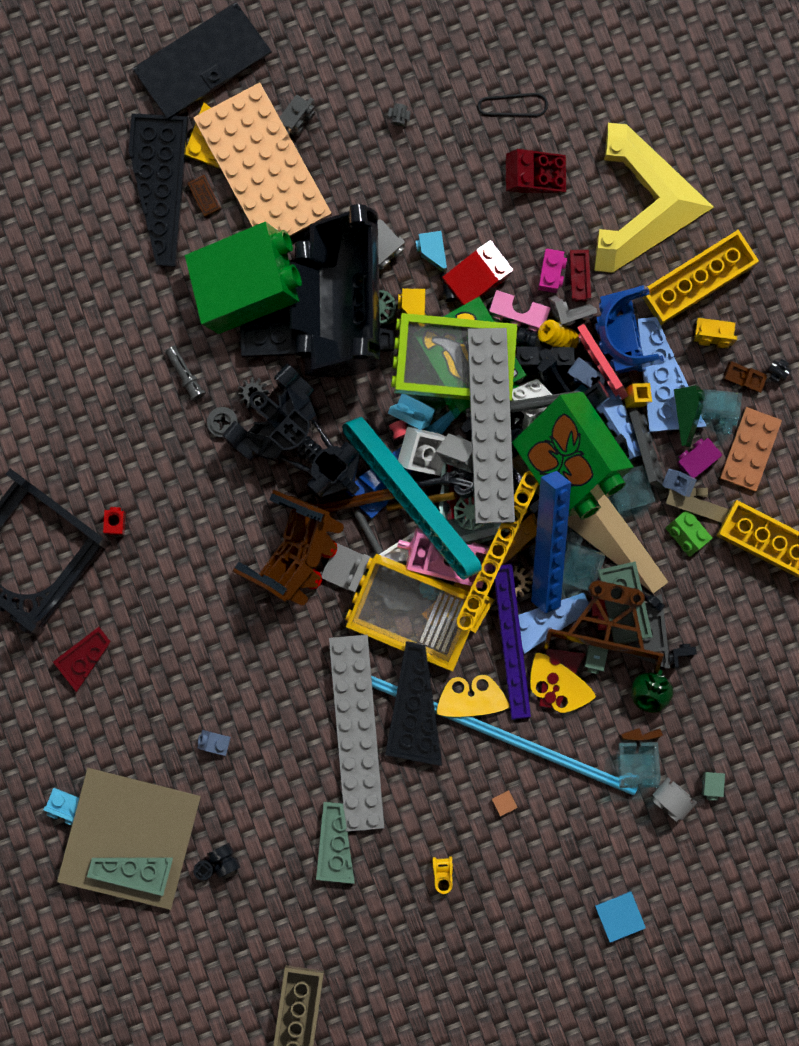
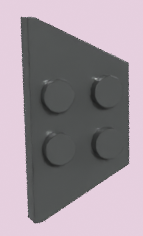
(659, 639)

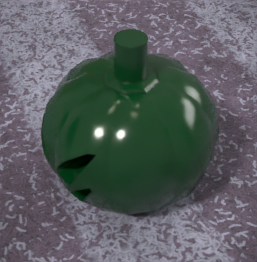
(651, 692)

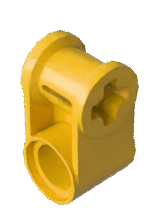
(443, 872)

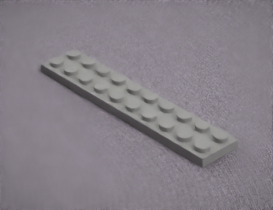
(490, 425)
(356, 732)

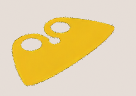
(570, 685)
(462, 705)

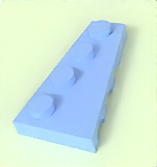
(620, 422)
(536, 623)

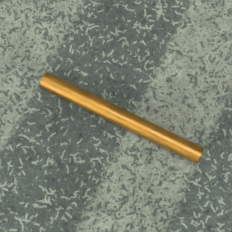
(434, 499)

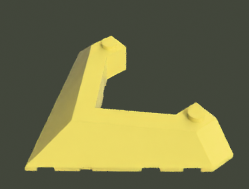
(674, 207)

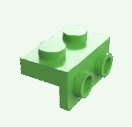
(688, 533)

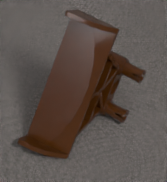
(631, 597)

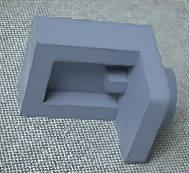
(679, 482)
(213, 742)

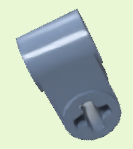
(584, 372)

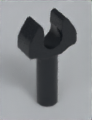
(653, 601)

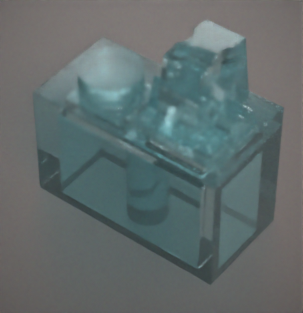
(725, 406)

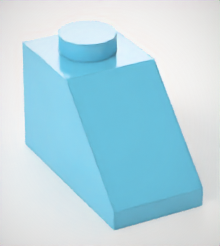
(432, 249)

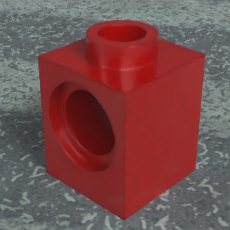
(119, 529)

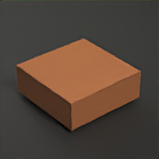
(504, 803)

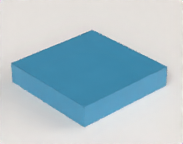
(620, 916)

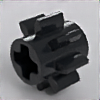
(779, 370)

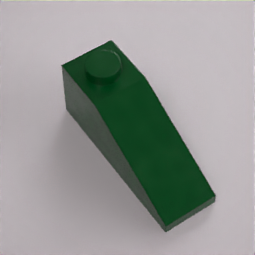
(689, 408)

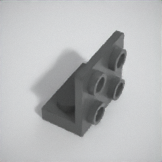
(297, 114)

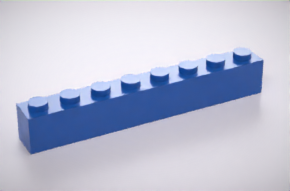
(550, 541)

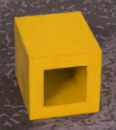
(638, 394)

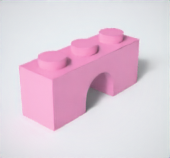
(503, 310)

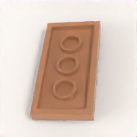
(750, 449)

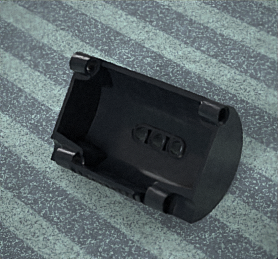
(338, 295)

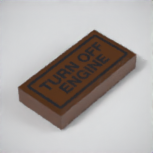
(204, 196)

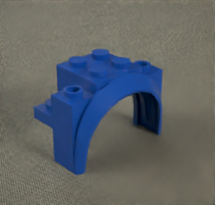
(620, 333)

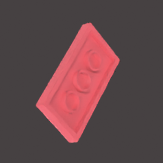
(598, 358)

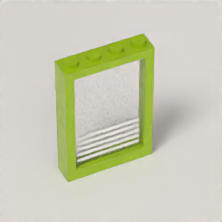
(435, 355)

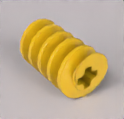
(557, 334)

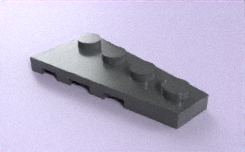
(647, 450)

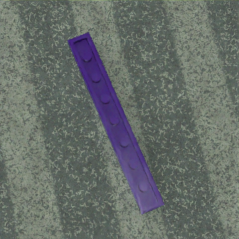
(512, 642)

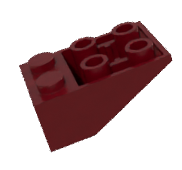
(535, 172)

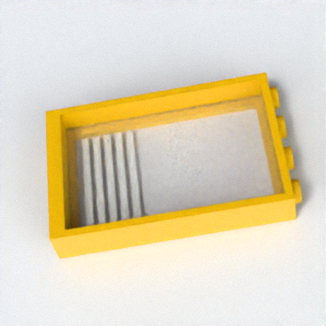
(410, 607)

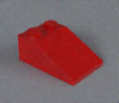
(478, 273)

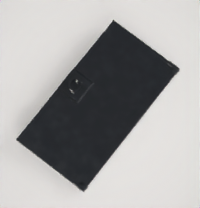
(202, 60)

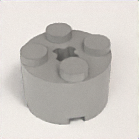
(674, 799)

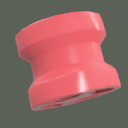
(399, 429)

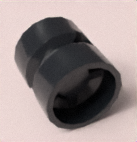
(223, 860)

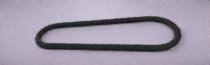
(510, 96)

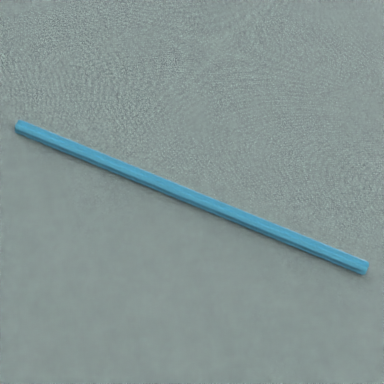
(520, 743)

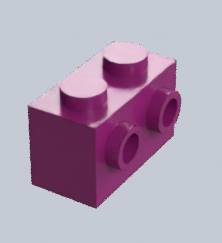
(699, 458)

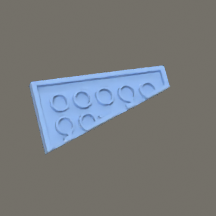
(662, 378)

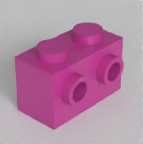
(551, 270)

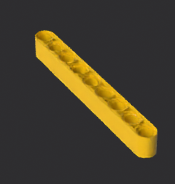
(496, 561)

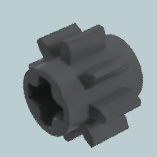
(399, 114)

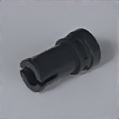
(448, 295)

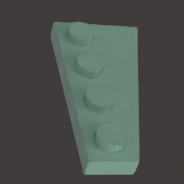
(334, 847)
(138, 873)

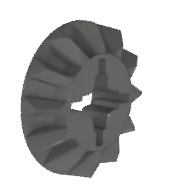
(216, 415)

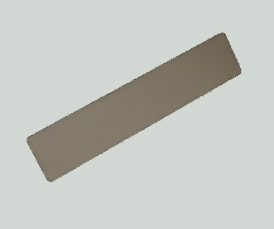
(697, 506)

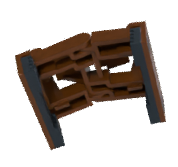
(296, 550)

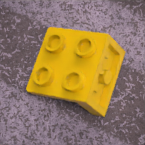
(715, 332)

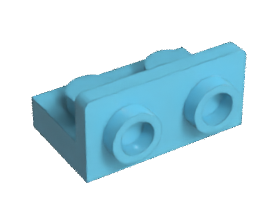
(412, 412)
(62, 805)

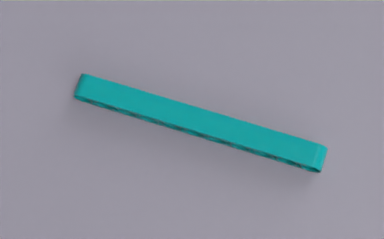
(412, 498)

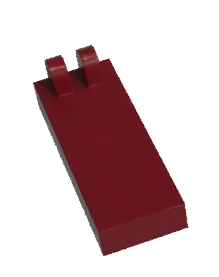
(580, 275)

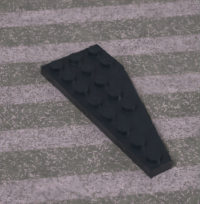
(158, 163)

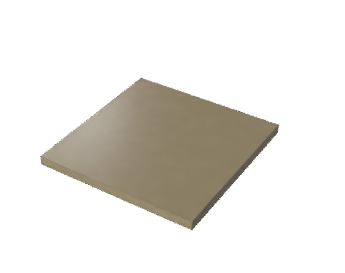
(124, 820)

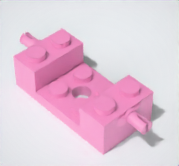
(427, 560)

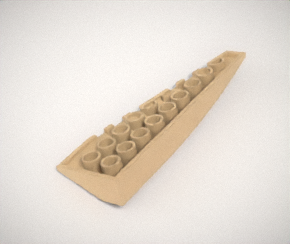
(615, 539)

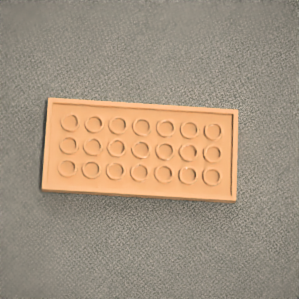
(262, 162)

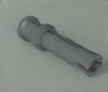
(188, 380)

